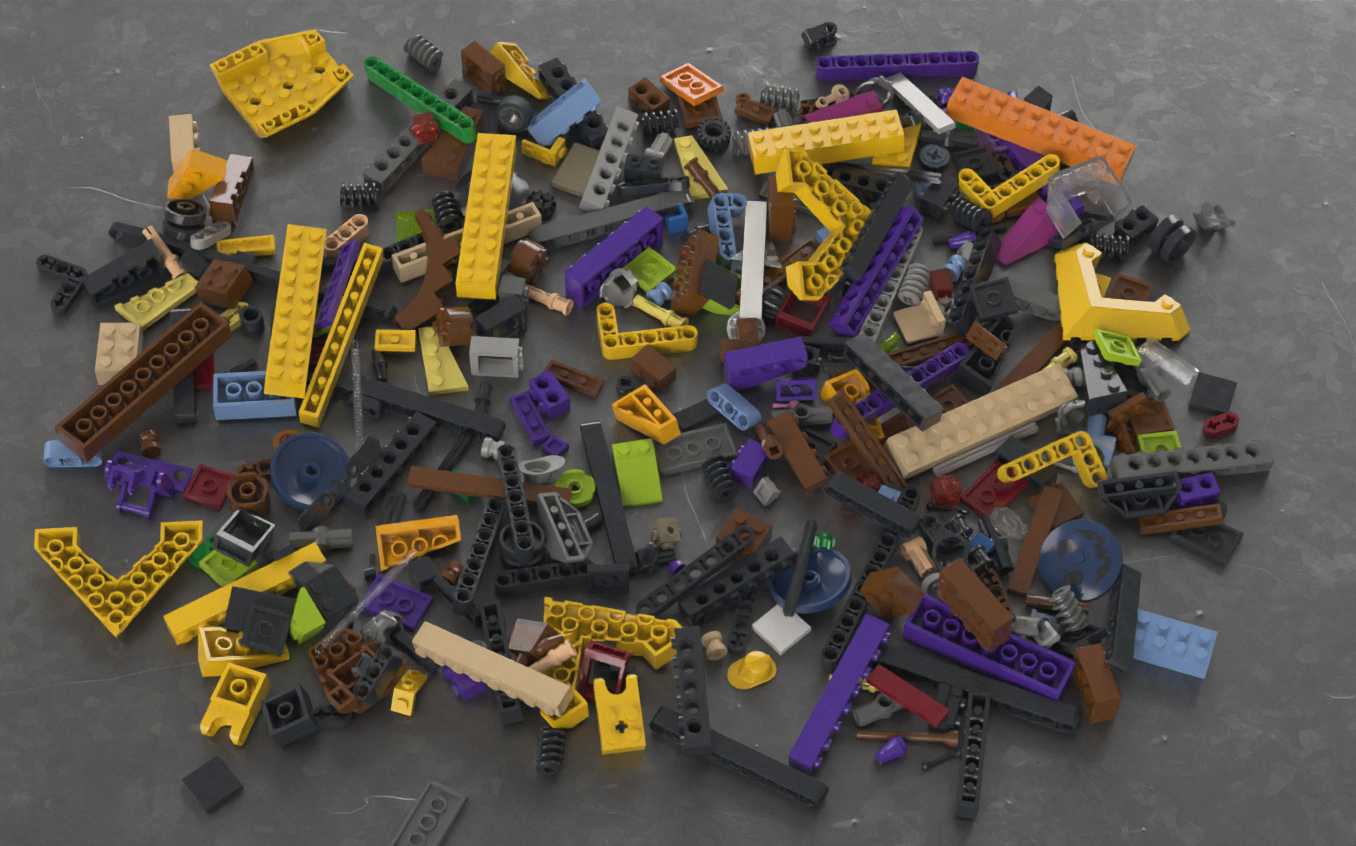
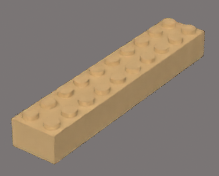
(980, 421)

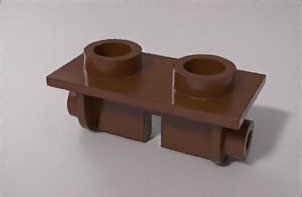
(986, 341)
(1125, 440)

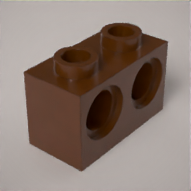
(648, 97)

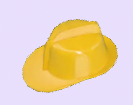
(751, 670)

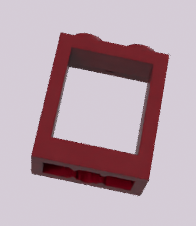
(797, 326)
(604, 654)

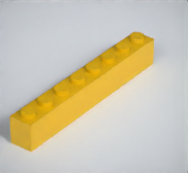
(212, 608)

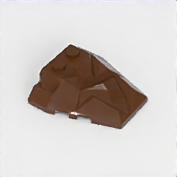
(335, 664)

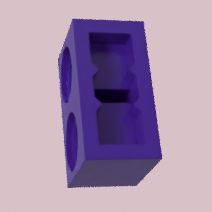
(552, 393)
(1196, 494)

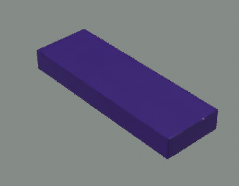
(530, 418)

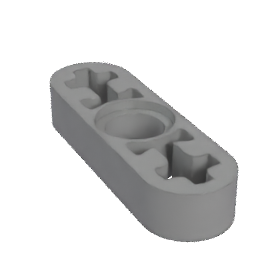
(210, 235)

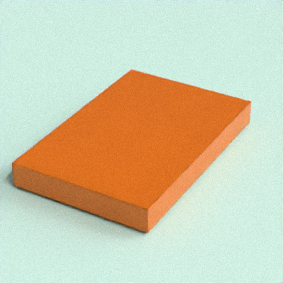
(691, 84)

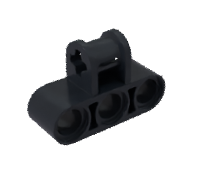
(369, 670)

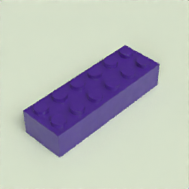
(616, 251)

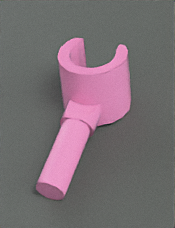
(791, 404)

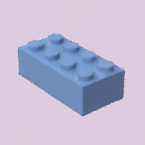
(243, 397)
(1173, 644)

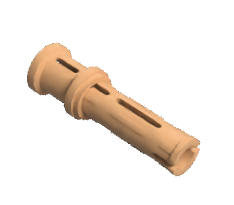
(169, 260)
(552, 300)
(555, 657)

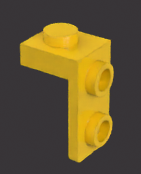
(547, 156)
(406, 690)

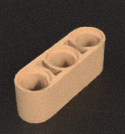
(354, 228)

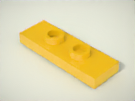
(255, 245)

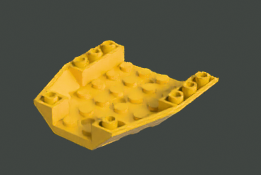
(268, 67)

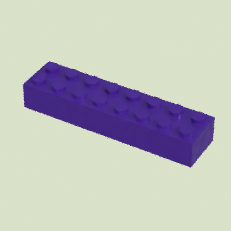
(1013, 662)

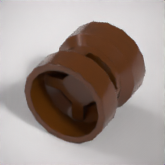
(150, 440)
(452, 572)

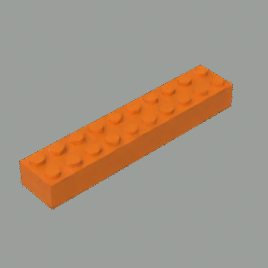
(1035, 127)

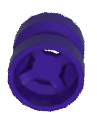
(943, 96)

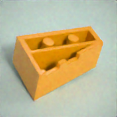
(195, 175)
(647, 415)

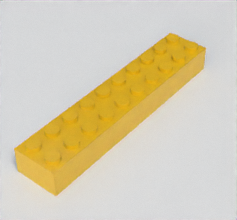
(486, 216)
(295, 311)

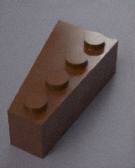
(230, 192)

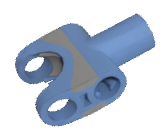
(1103, 444)

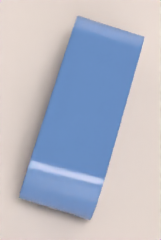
(734, 406)
(59, 455)

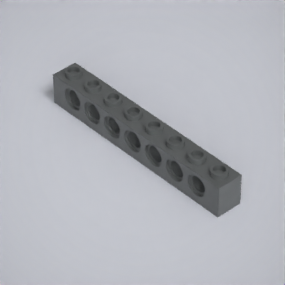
(406, 149)
(1261, 460)

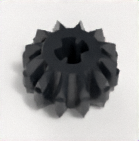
(773, 302)

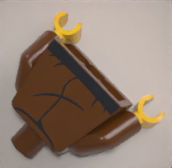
(534, 639)

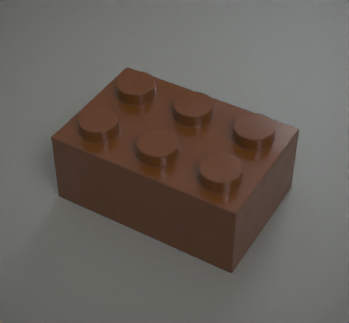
(780, 213)
(1096, 683)

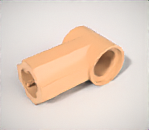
(916, 552)

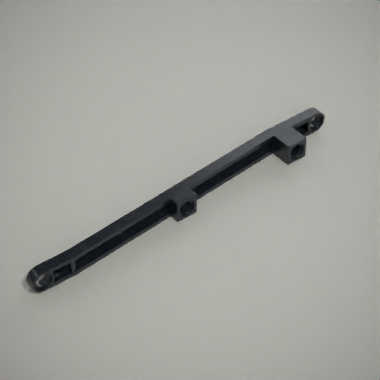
(260, 274)

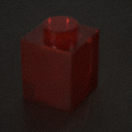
(941, 283)

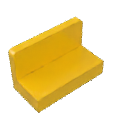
(395, 340)

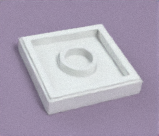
(780, 631)

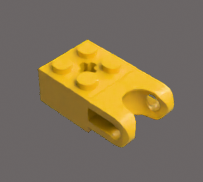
(901, 159)
(236, 702)
(618, 710)

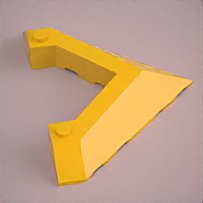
(834, 208)
(1085, 309)
(111, 599)
(632, 633)

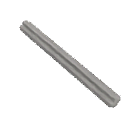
(982, 450)

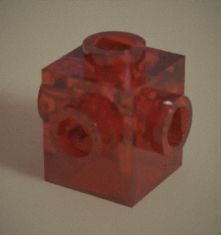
(424, 128)
(945, 490)

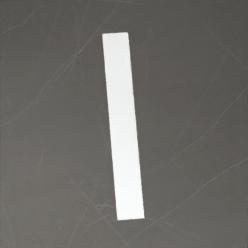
(753, 260)

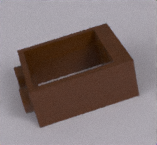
(483, 69)

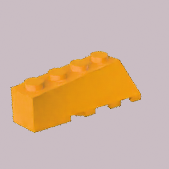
(430, 534)

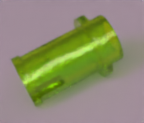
(890, 342)

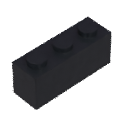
(1014, 449)

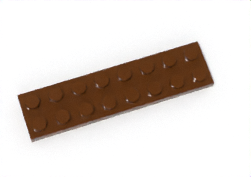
(849, 459)

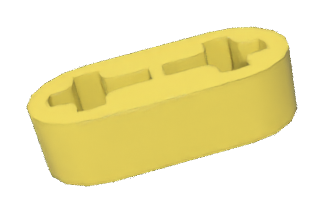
(232, 316)

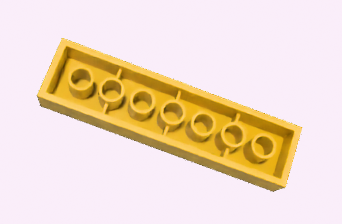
(829, 140)

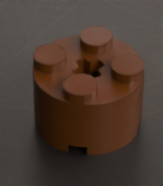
(528, 260)
(453, 326)
(249, 493)

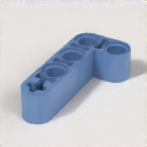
(724, 214)

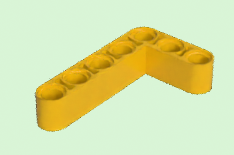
(1010, 191)
(628, 344)
(1053, 455)

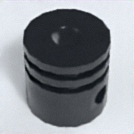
(251, 321)

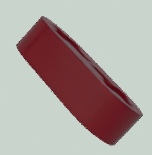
(1220, 425)

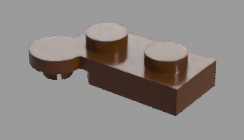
(754, 110)
(1126, 410)

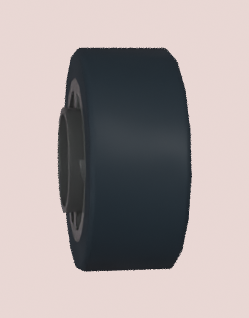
(514, 114)

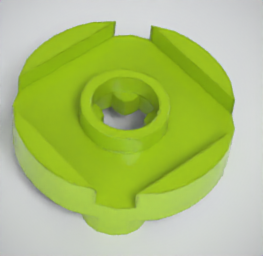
(585, 483)

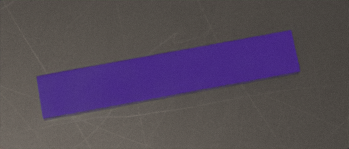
(337, 285)

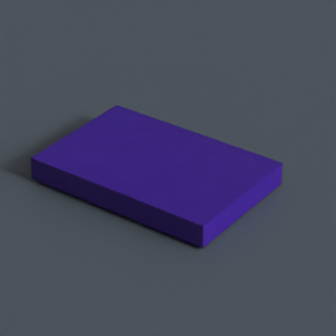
(399, 599)

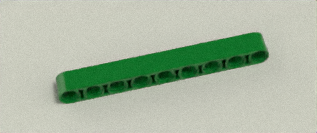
(420, 99)

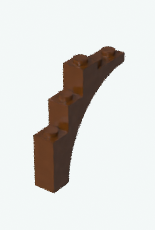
(437, 277)

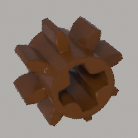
(804, 109)

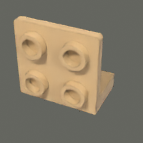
(921, 320)

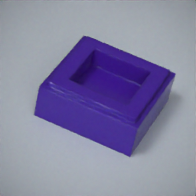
(554, 446)

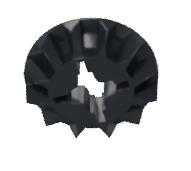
(549, 206)

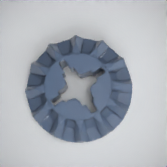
(929, 151)

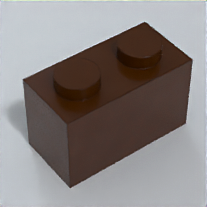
(653, 368)

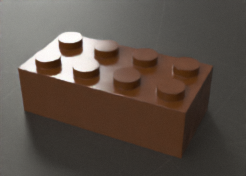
(686, 293)
(974, 605)

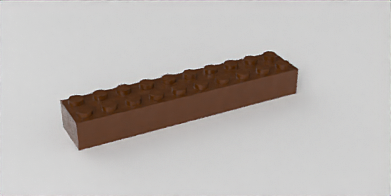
(143, 382)

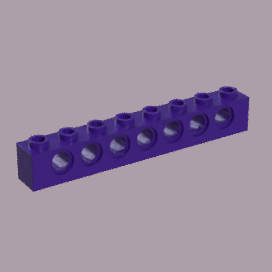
(865, 291)

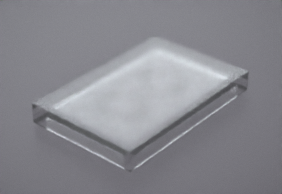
(1168, 361)

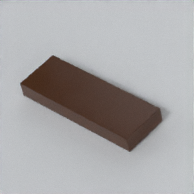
(576, 379)

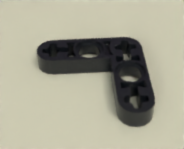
(911, 117)
(69, 281)

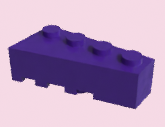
(763, 363)

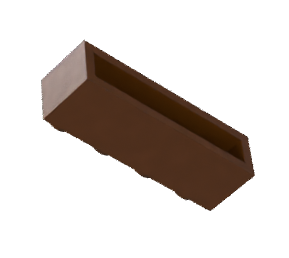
(798, 453)

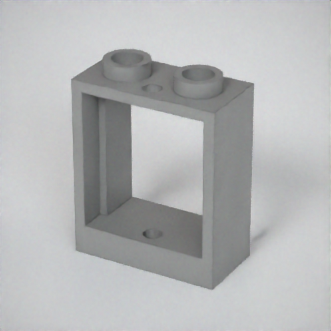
(498, 348)

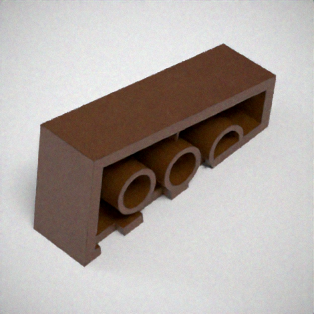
(450, 155)

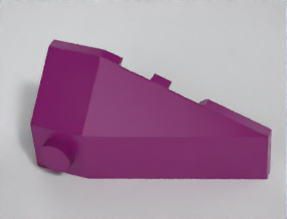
(855, 106)
(1027, 235)

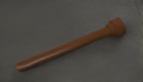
(948, 738)

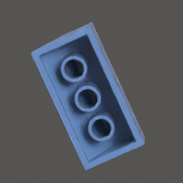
(563, 113)

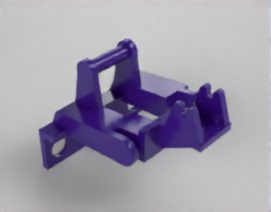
(154, 474)

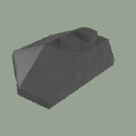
(563, 528)

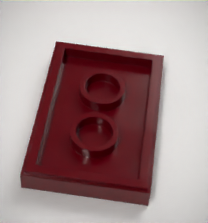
(990, 492)

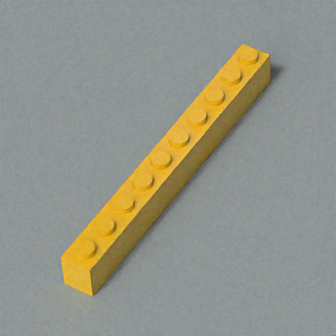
(341, 335)

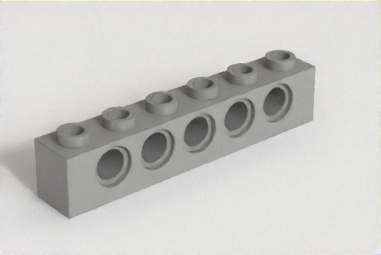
(623, 120)

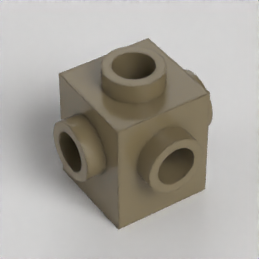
(665, 533)

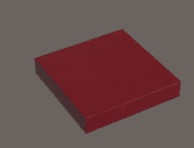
(208, 487)

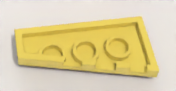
(687, 149)
(157, 302)
(440, 367)

